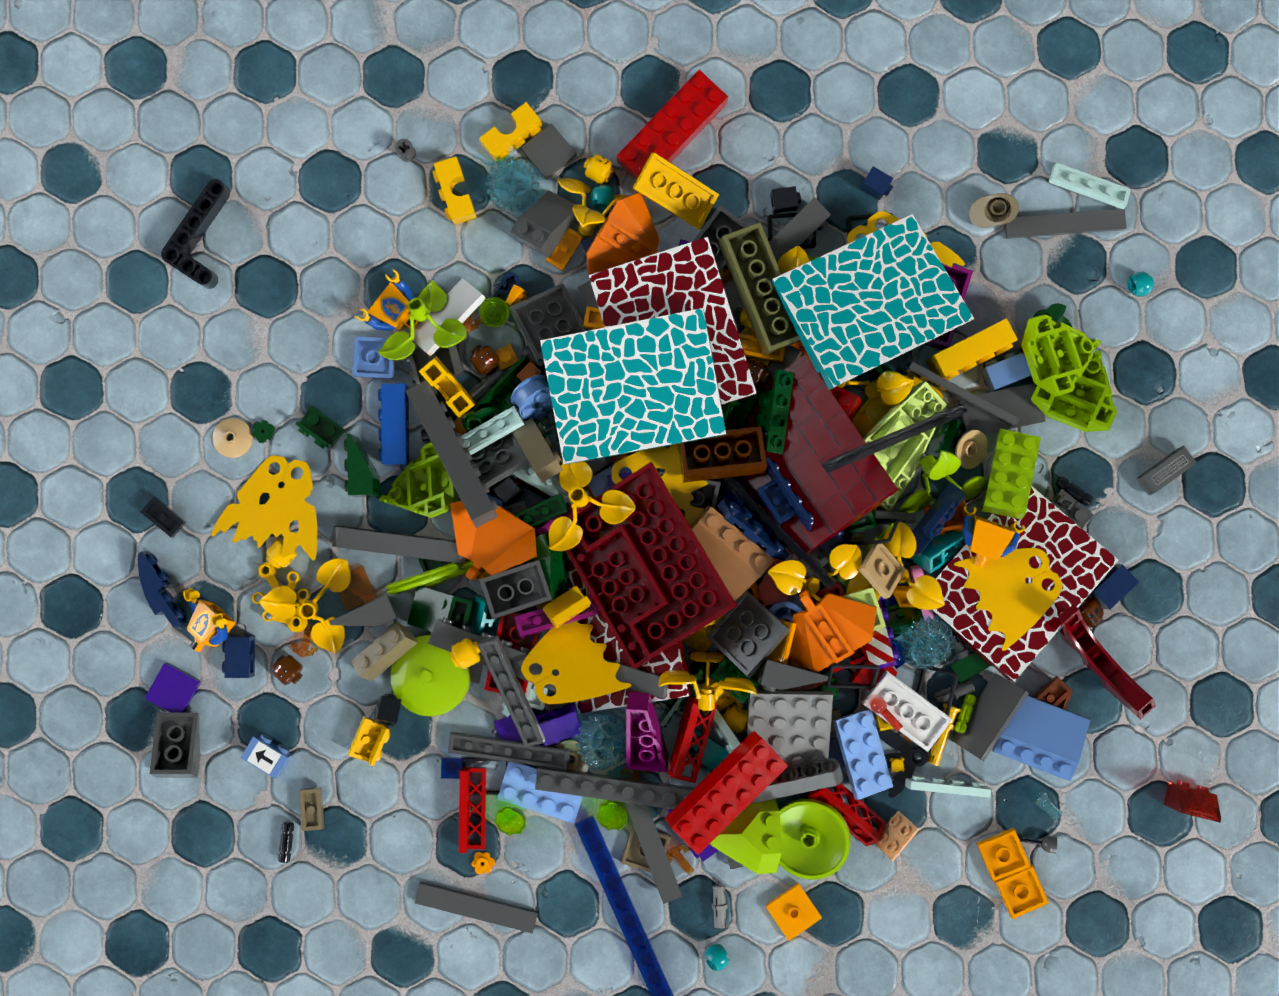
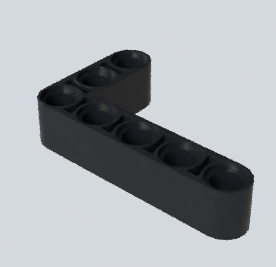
(196, 233)

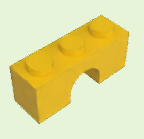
(499, 144)
(449, 174)
(453, 392)

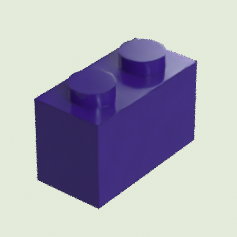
(559, 724)

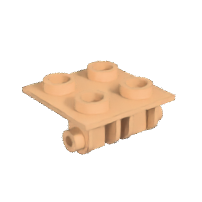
(896, 835)

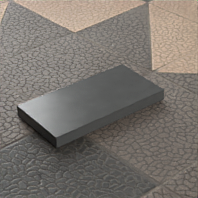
(1012, 400)
(990, 716)

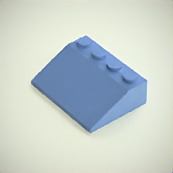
(1044, 738)

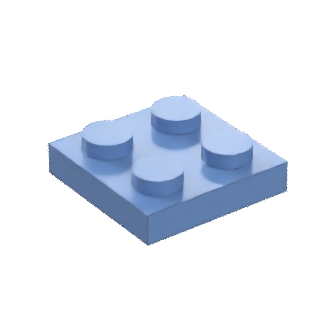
(367, 360)

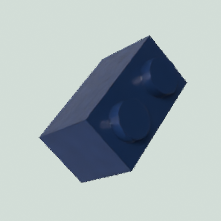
(1114, 586)
(239, 657)

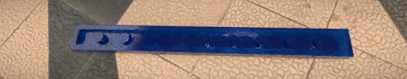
(623, 907)

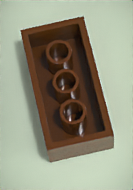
(723, 456)

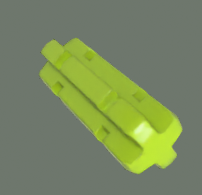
(965, 713)

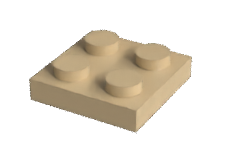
(882, 570)

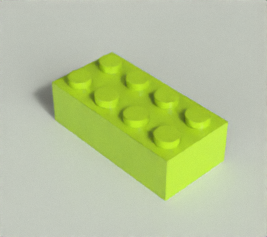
(1011, 474)

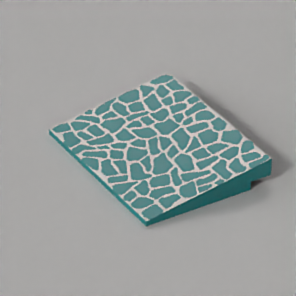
(871, 301)
(633, 386)

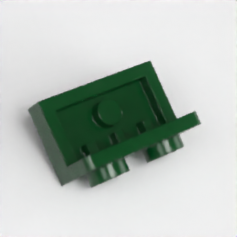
(945, 438)

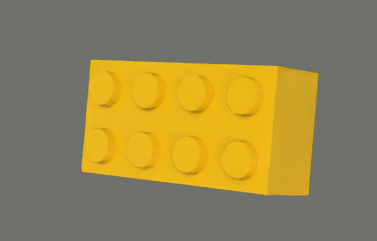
(976, 348)

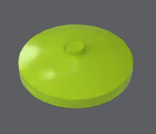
(429, 679)
(813, 839)

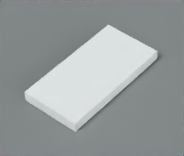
(460, 305)
(920, 718)

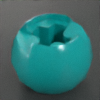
(602, 197)
(1140, 284)
(716, 957)

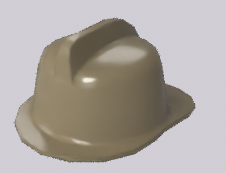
(993, 210)

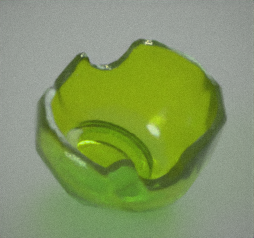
(494, 312)
(612, 815)
(511, 819)

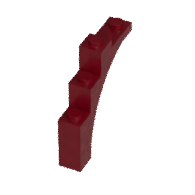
(1097, 659)

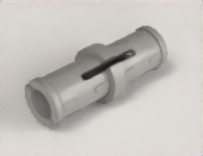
(719, 905)

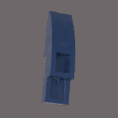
(153, 584)

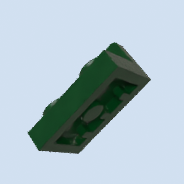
(320, 427)
(902, 617)
(729, 669)

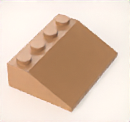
(730, 551)

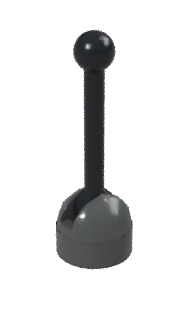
(1048, 844)

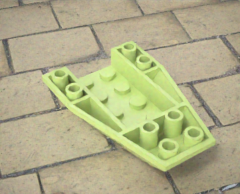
(904, 457)

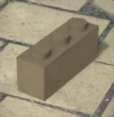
(538, 450)
(383, 651)

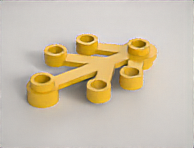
(274, 583)

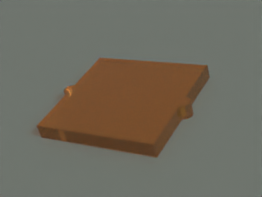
(358, 591)

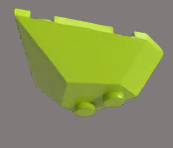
(1056, 354)
(1087, 406)
(423, 486)
(753, 838)

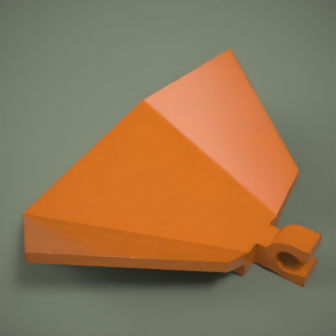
(624, 236)
(495, 544)
(830, 630)

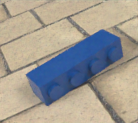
(394, 424)

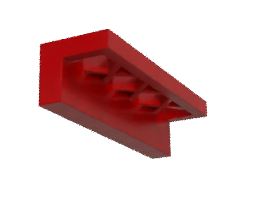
(684, 738)
(464, 809)
(858, 826)

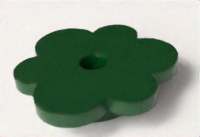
(258, 431)

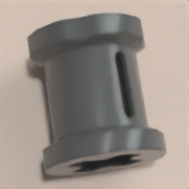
(401, 146)

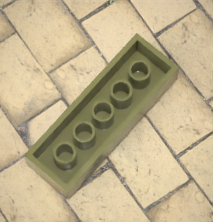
(752, 270)

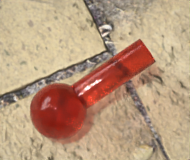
(879, 706)

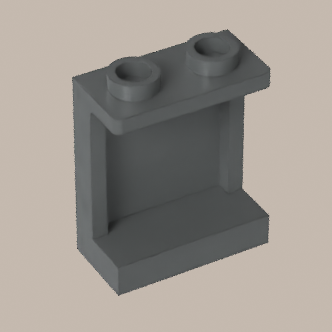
(448, 356)

